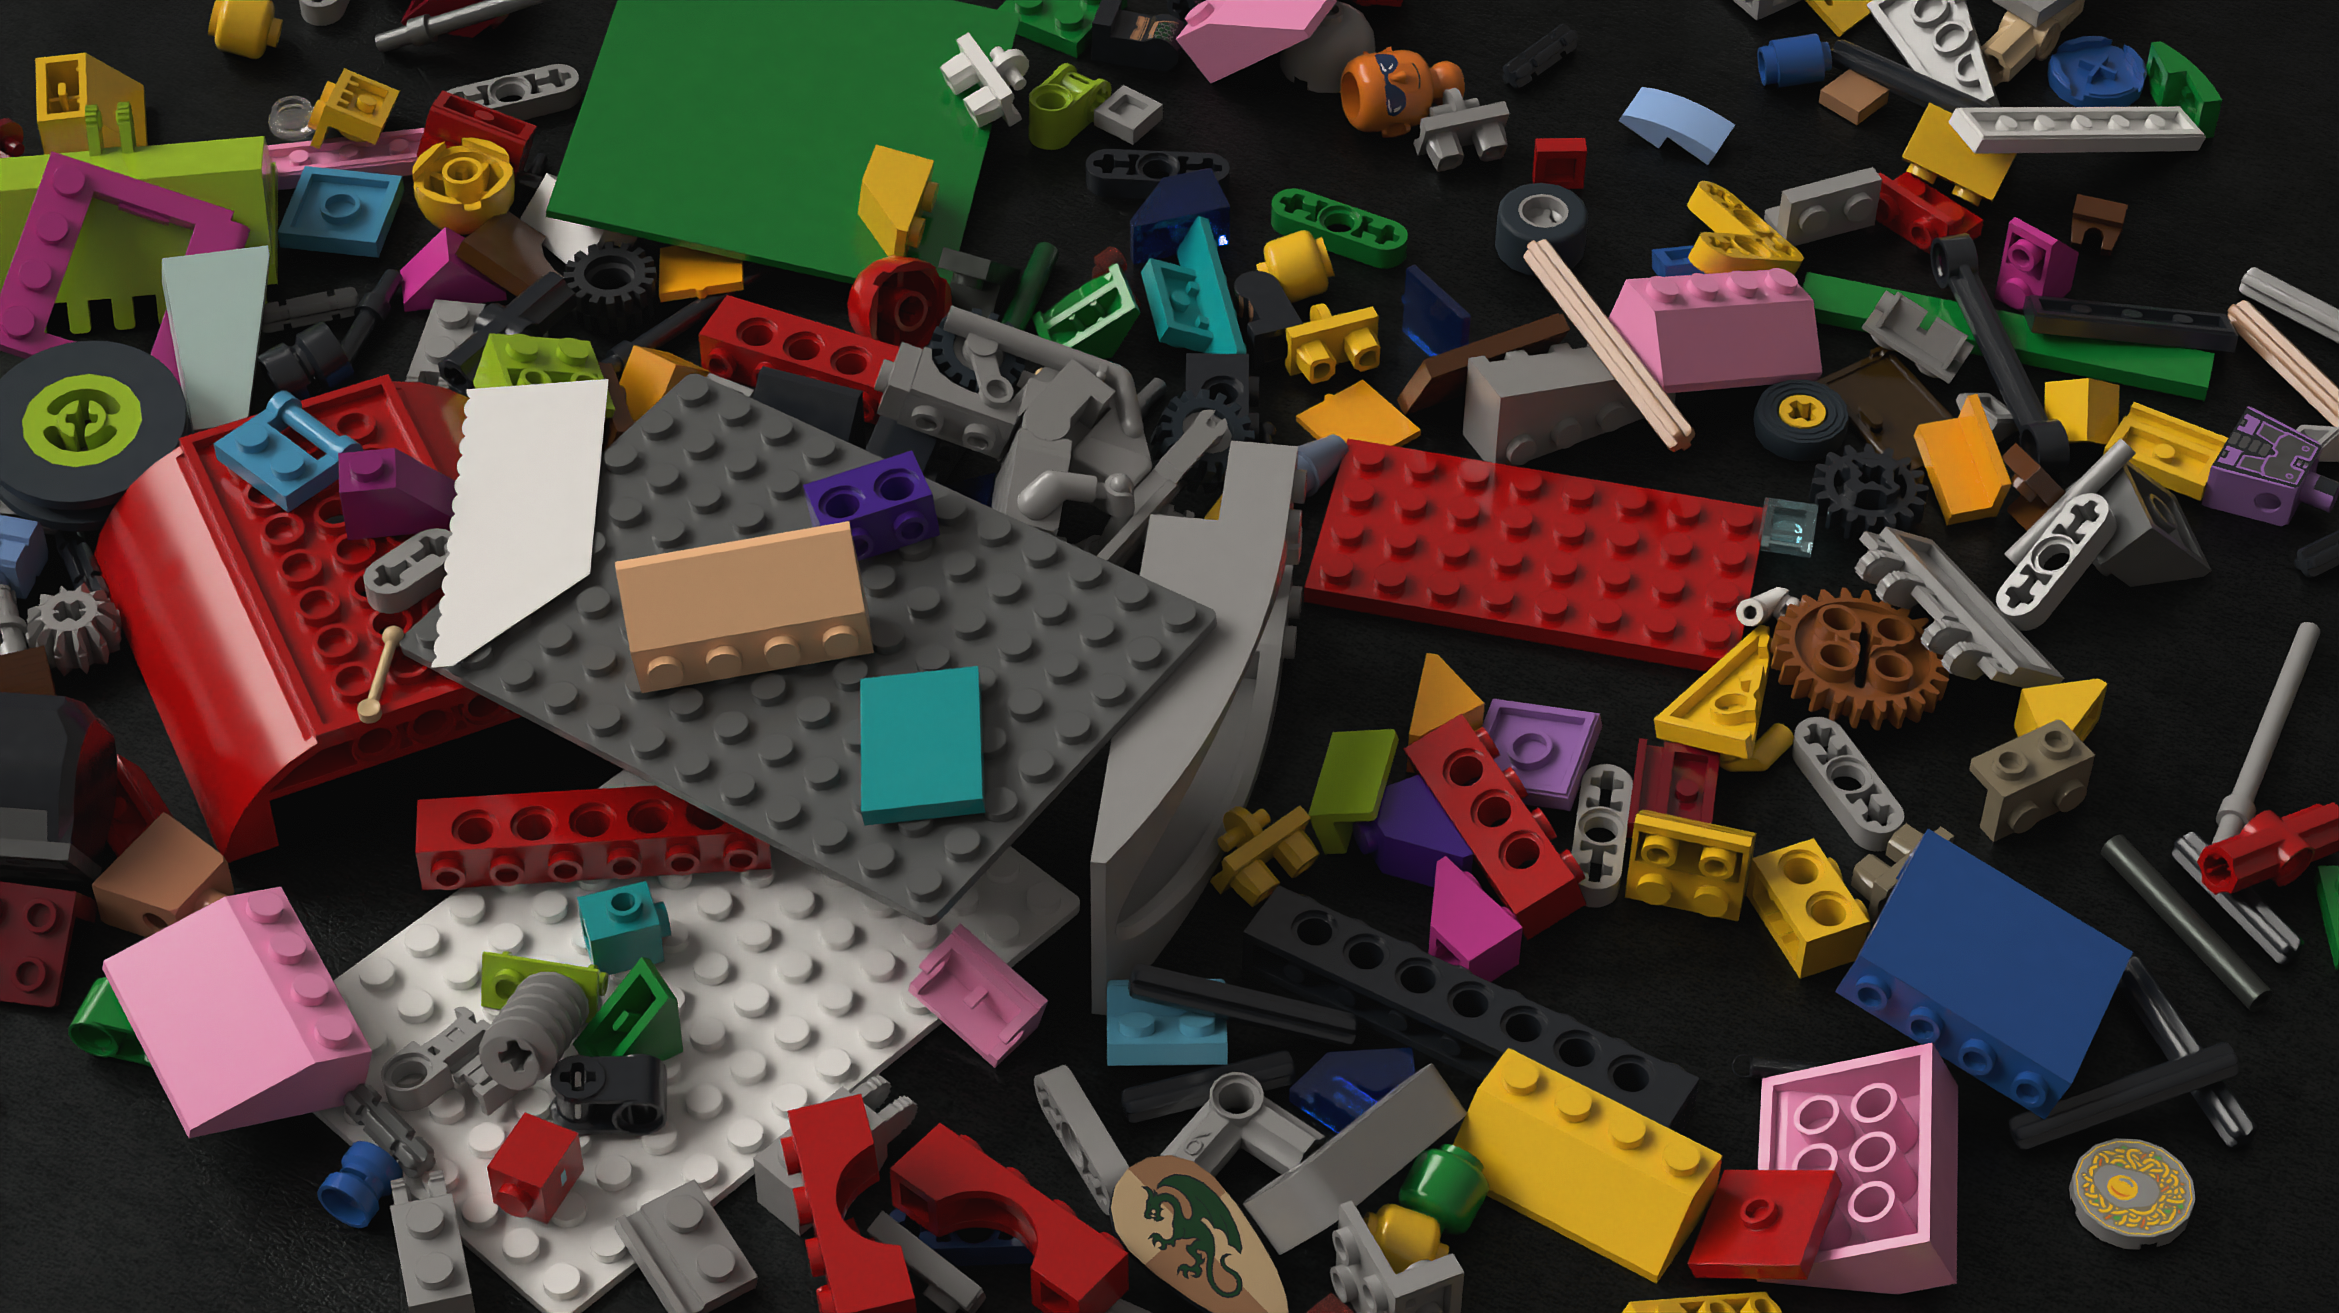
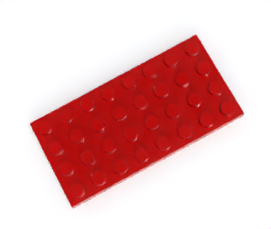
(1535, 555)

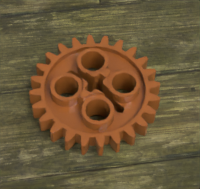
(1820, 652)

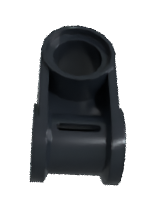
(614, 1094)

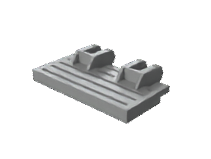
(1966, 623)

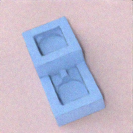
(1690, 125)

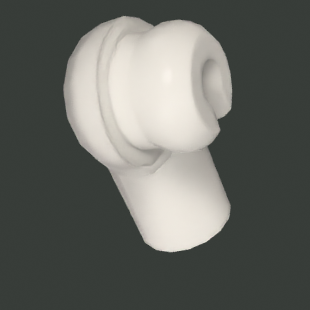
(1765, 606)

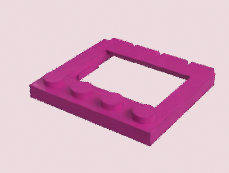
(53, 232)

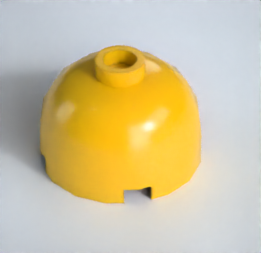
(463, 184)

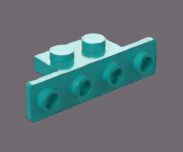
(1193, 299)

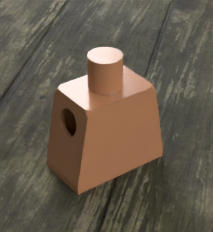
(161, 879)

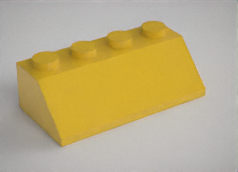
(1588, 1165)

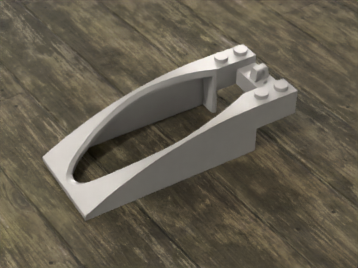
(1209, 724)

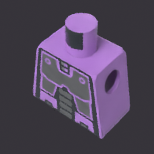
(2268, 472)

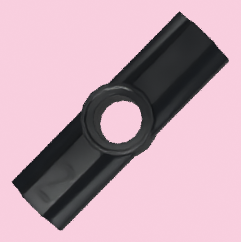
(528, 314)

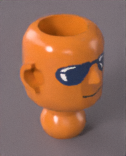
(1394, 90)

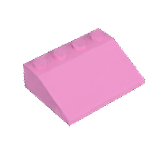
(1238, 33)
(240, 1015)
(1894, 1144)

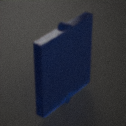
(1432, 315)

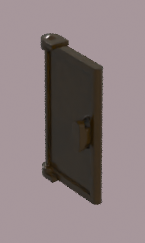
(1886, 399)

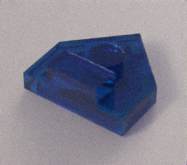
(1350, 1083)

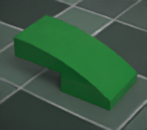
(2180, 83)

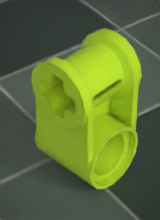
(1064, 107)

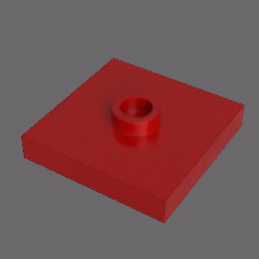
(1765, 1224)

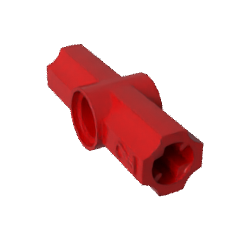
(2271, 849)

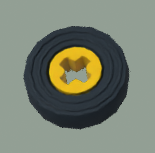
(1801, 438)

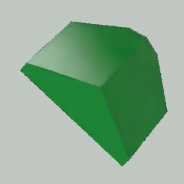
(1093, 316)

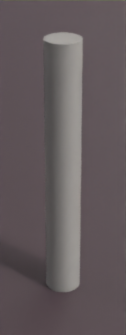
(2090, 482)

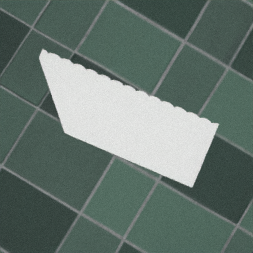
(519, 508)

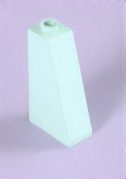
(216, 329)

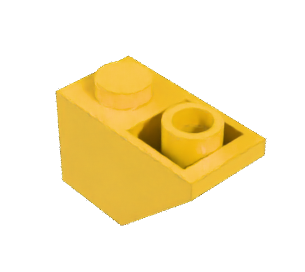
(894, 197)

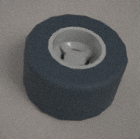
(1537, 214)

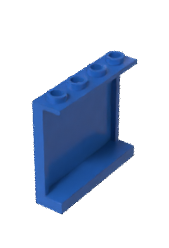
(1986, 974)

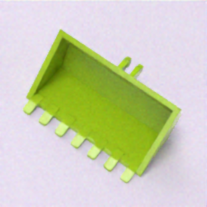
(122, 252)

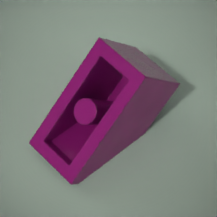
(392, 494)

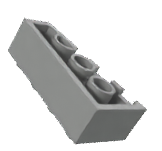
(1541, 403)

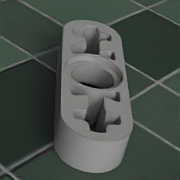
(555, 87)
(2058, 538)
(1846, 760)
(1615, 819)
(1081, 1132)

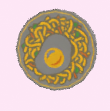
(2132, 1193)

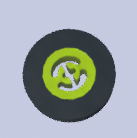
(43, 407)

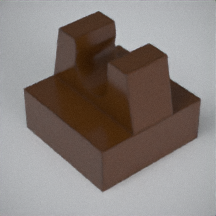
(2100, 218)

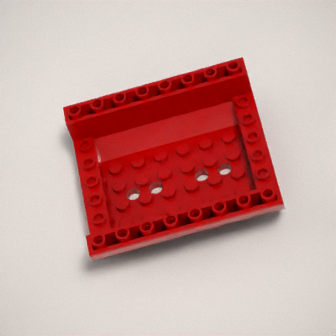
(260, 619)

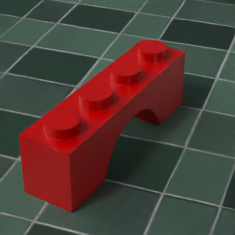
(836, 1163)
(955, 1186)

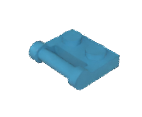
(276, 463)

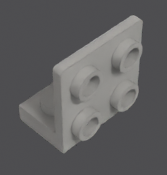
(1373, 1287)

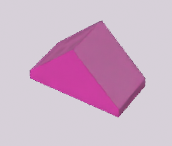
(443, 276)

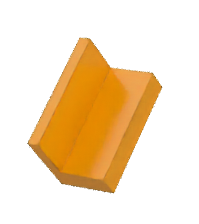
(1964, 464)

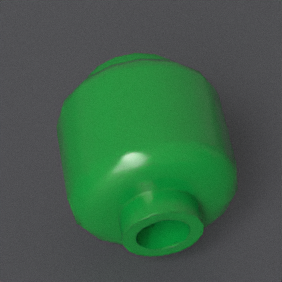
(1446, 1186)

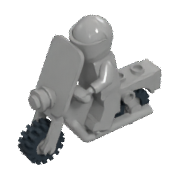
(1064, 433)

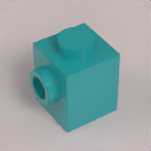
(623, 927)

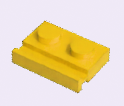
(2169, 449)

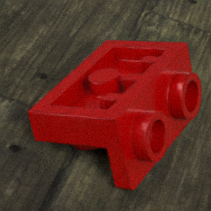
(1922, 212)

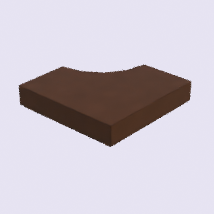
(506, 252)

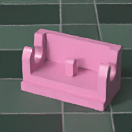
(978, 995)

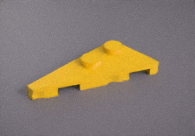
(1724, 703)

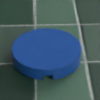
(2096, 73)

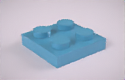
(341, 211)

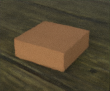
(1854, 96)

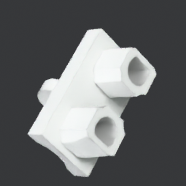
(993, 77)

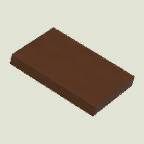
(1445, 374)

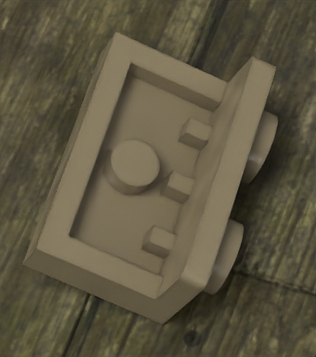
(2032, 778)

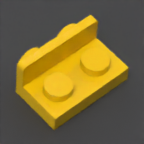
(354, 107)

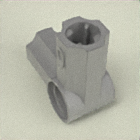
(1262, 1130)

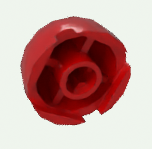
(898, 301)

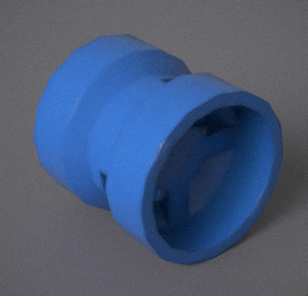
(359, 1185)

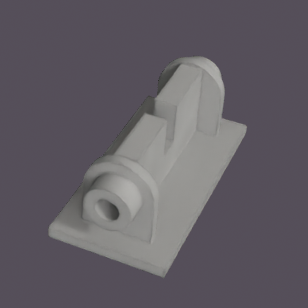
(1896, 327)

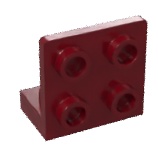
(37, 941)

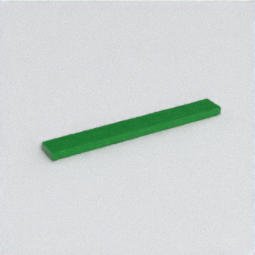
(2139, 365)

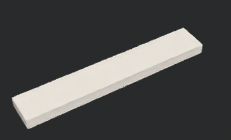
(2076, 129)

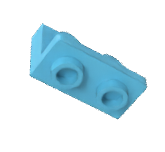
(1160, 1034)

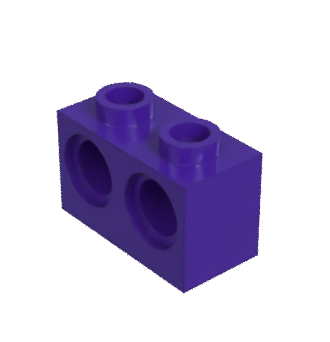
(882, 501)

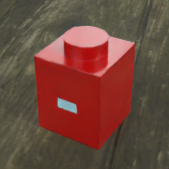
(535, 1168)

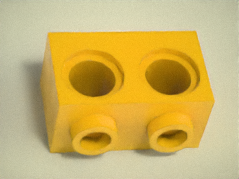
(1807, 907)

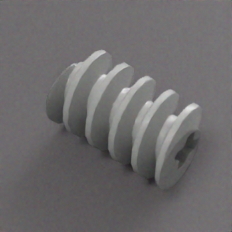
(533, 1030)

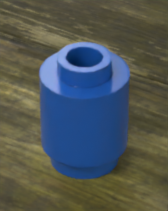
(1794, 61)

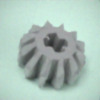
(75, 628)

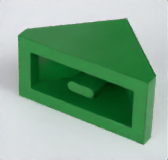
(635, 1019)

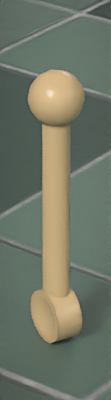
(370, 708)

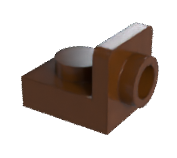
(2034, 484)

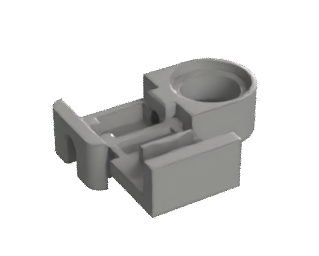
(449, 1053)

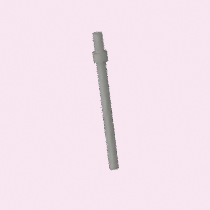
(2239, 807)

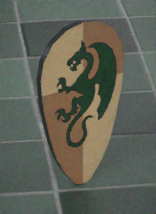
(1194, 1238)

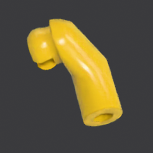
(1765, 753)

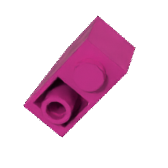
(2033, 266)
(1471, 926)

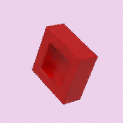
(1560, 162)

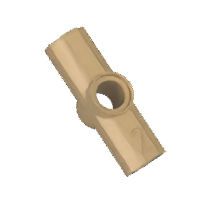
(2020, 42)

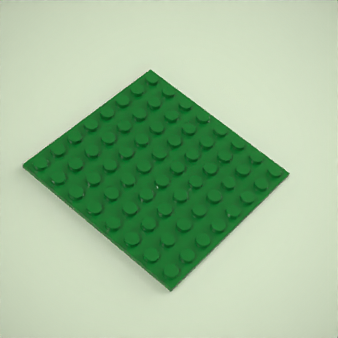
(759, 117)

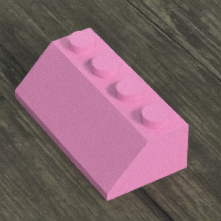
(1720, 329)

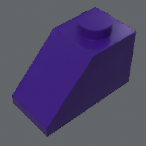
(1411, 834)

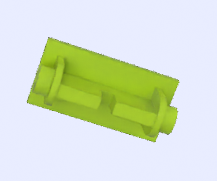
(505, 972)

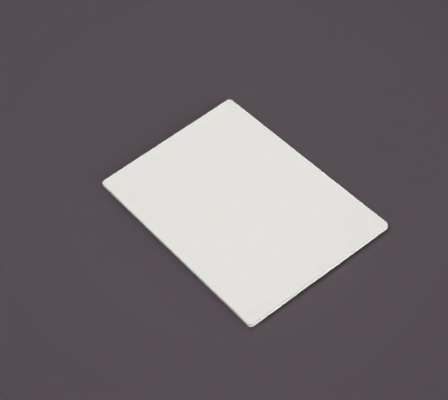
(780, 1004)

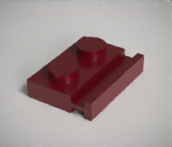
(1674, 782)

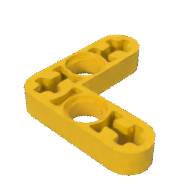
(1740, 237)

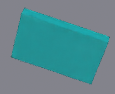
(921, 746)

